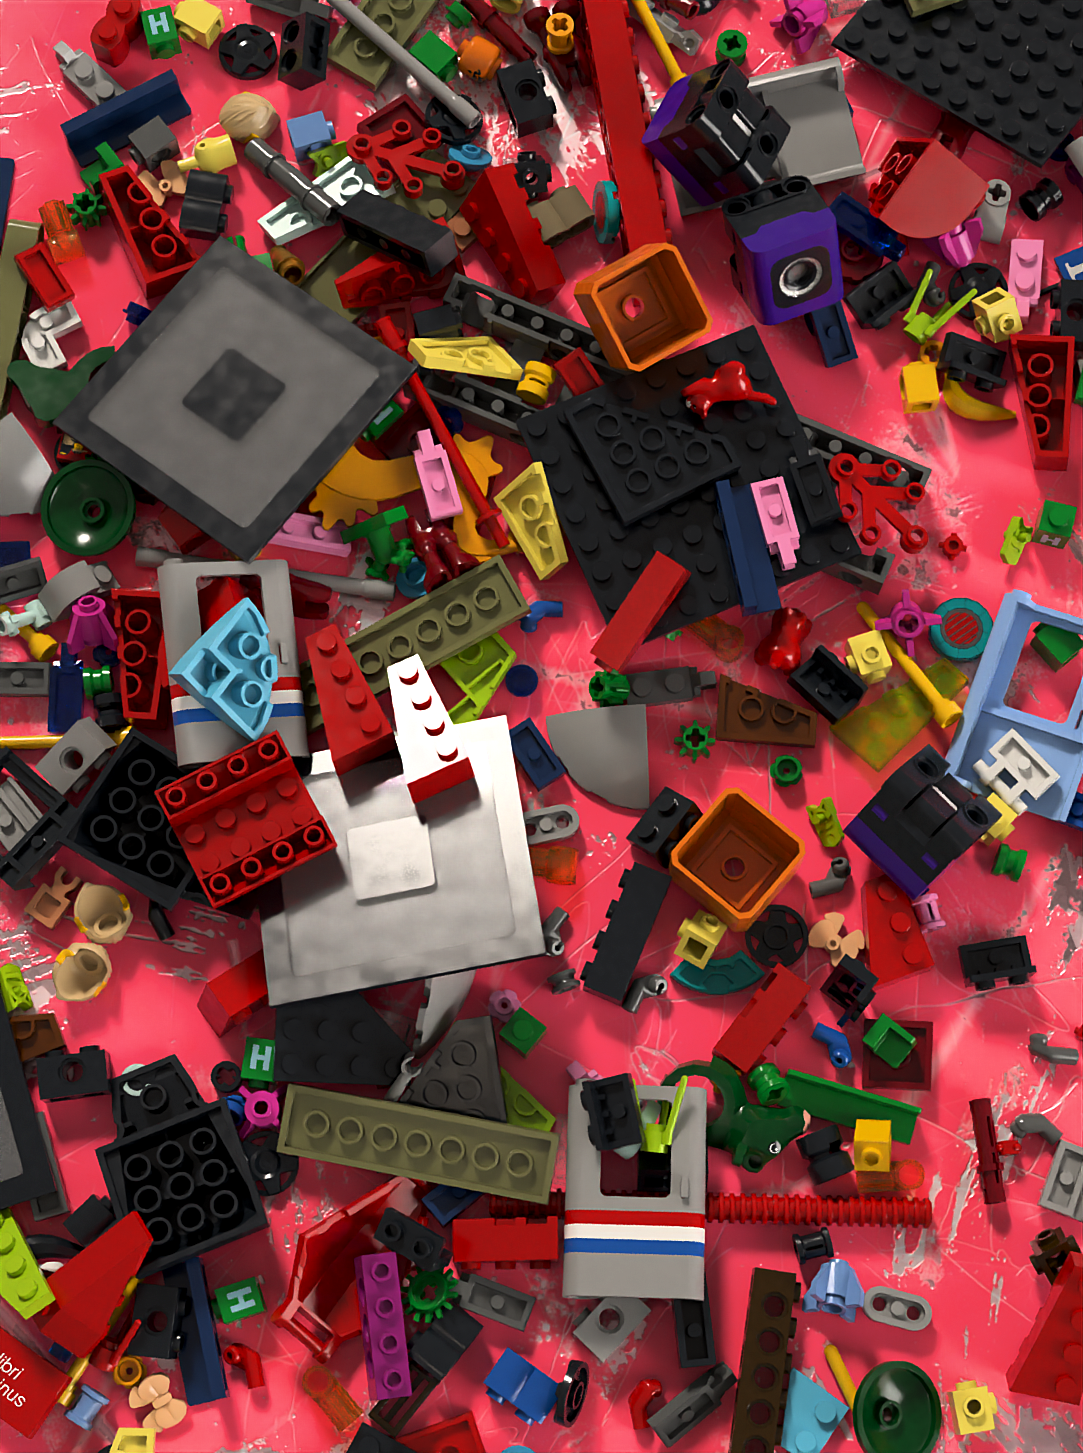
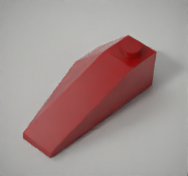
(387, 279)
(93, 1286)

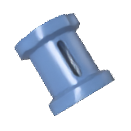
(86, 1407)

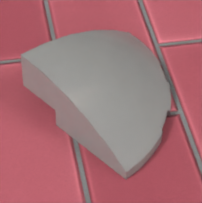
(22, 470)
(605, 752)
(444, 1002)

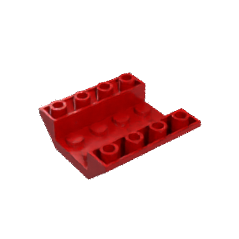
(245, 819)

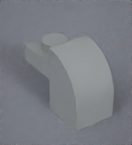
(72, 584)

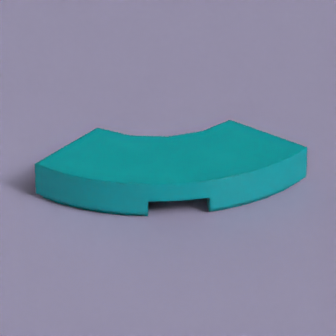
(719, 976)

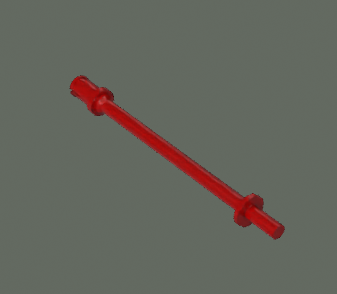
(390, 337)

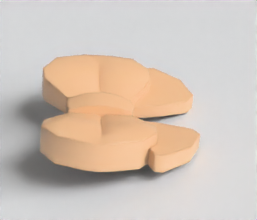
(173, 182)
(825, 936)
(166, 1411)

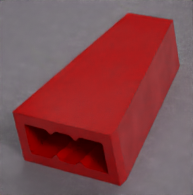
(639, 612)

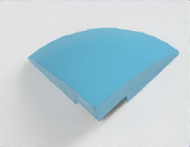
(232, 670)

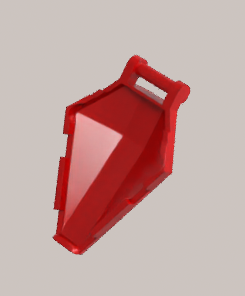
(324, 1267)

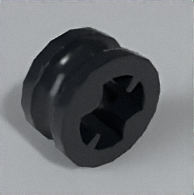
(224, 1087)

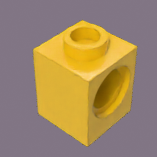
(918, 387)
(872, 1145)

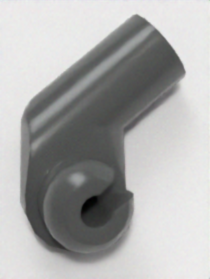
(932, 295)
(834, 881)
(551, 932)

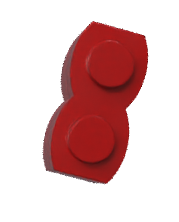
(116, 31)

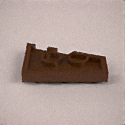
(757, 718)
(36, 1035)

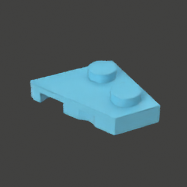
(809, 1415)

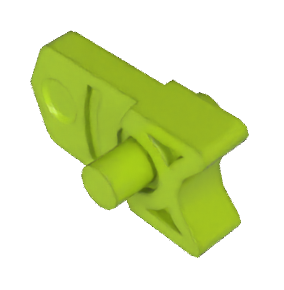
(327, 157)
(1015, 539)
(826, 822)
(14, 989)

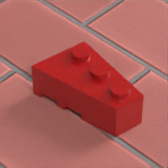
(235, 994)
(763, 1020)
(505, 1242)

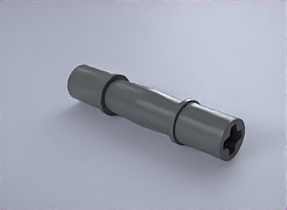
(292, 181)

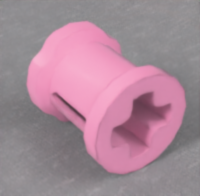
(927, 913)

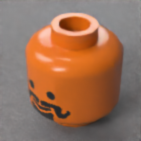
(479, 57)

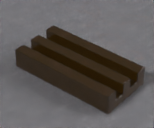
(384, 1422)

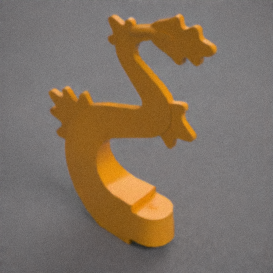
(361, 482)

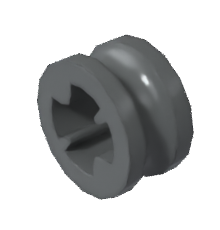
(563, 981)

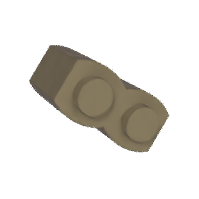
(562, 215)

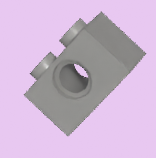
(59, 764)
(603, 1341)

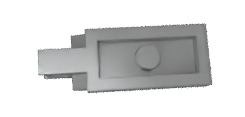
(686, 40)
(86, 75)

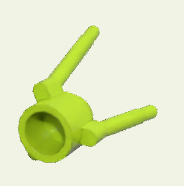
(923, 326)
(659, 1135)

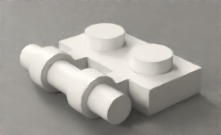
(1022, 764)

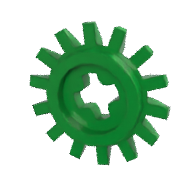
(416, 1293)

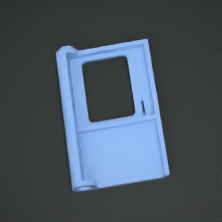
(989, 719)

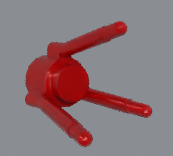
(109, 1350)

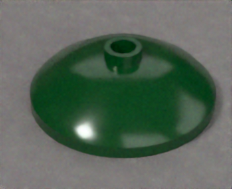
(73, 497)
(909, 1407)

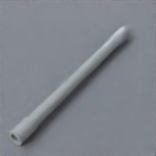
(456, 104)
(366, 587)

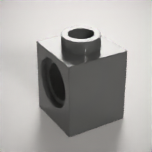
(153, 144)

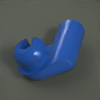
(539, 610)
(837, 1044)

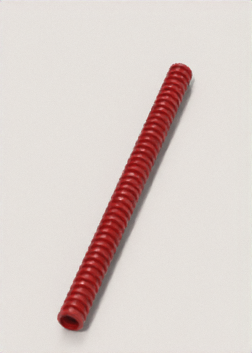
(760, 1209)

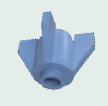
(835, 1291)

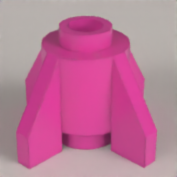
(802, 20)
(959, 244)
(91, 625)
(910, 628)
(266, 1120)

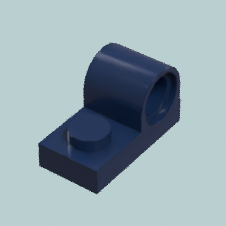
(832, 334)

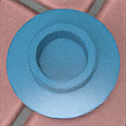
(470, 157)
(411, 582)

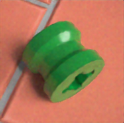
(738, 49)
(98, 681)
(1009, 862)
(768, 1084)

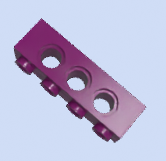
(382, 1326)

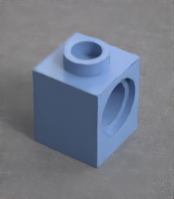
(309, 133)

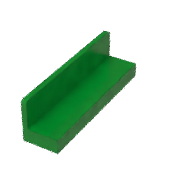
(845, 1104)

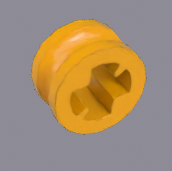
(931, 345)

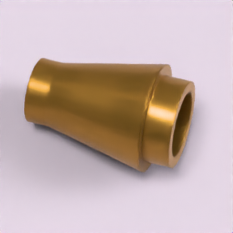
(287, 264)

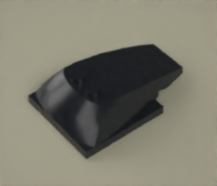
(128, 833)
(178, 1166)

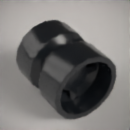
(825, 1154)

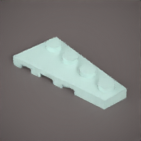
(339, 182)

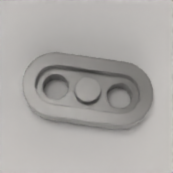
(545, 823)
(896, 1308)

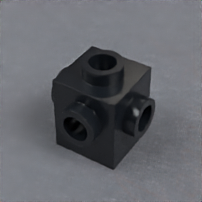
(539, 171)

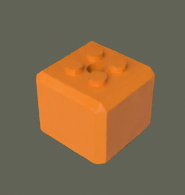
(669, 313)
(741, 831)

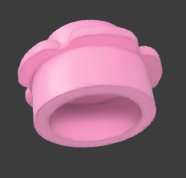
(497, 998)

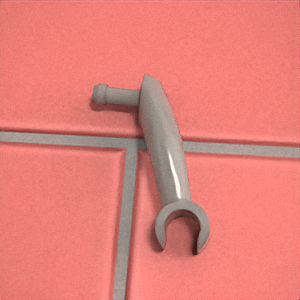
(403, 1079)

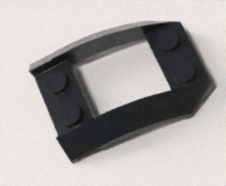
(40, 841)

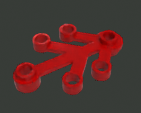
(402, 158)
(876, 498)

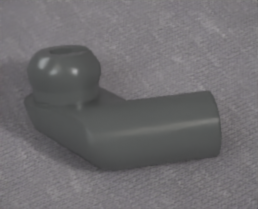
(644, 988)
(1052, 1054)
(1035, 1123)

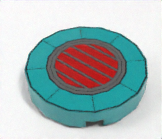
(606, 212)
(963, 630)

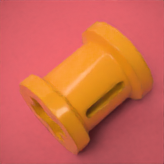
(560, 36)

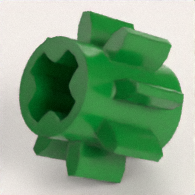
(87, 217)
(609, 688)
(702, 738)

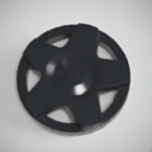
(247, 51)
(447, 121)
(973, 280)
(777, 936)
(268, 1164)
(571, 1393)

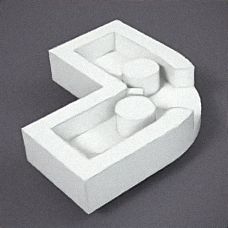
(43, 329)

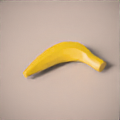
(970, 407)

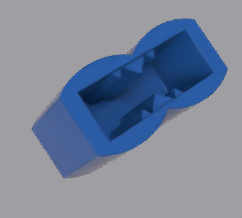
(523, 1386)

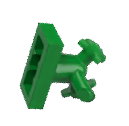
(382, 543)

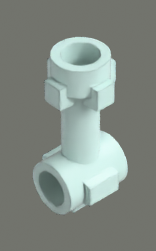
(34, 614)

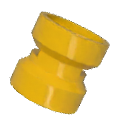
(536, 382)

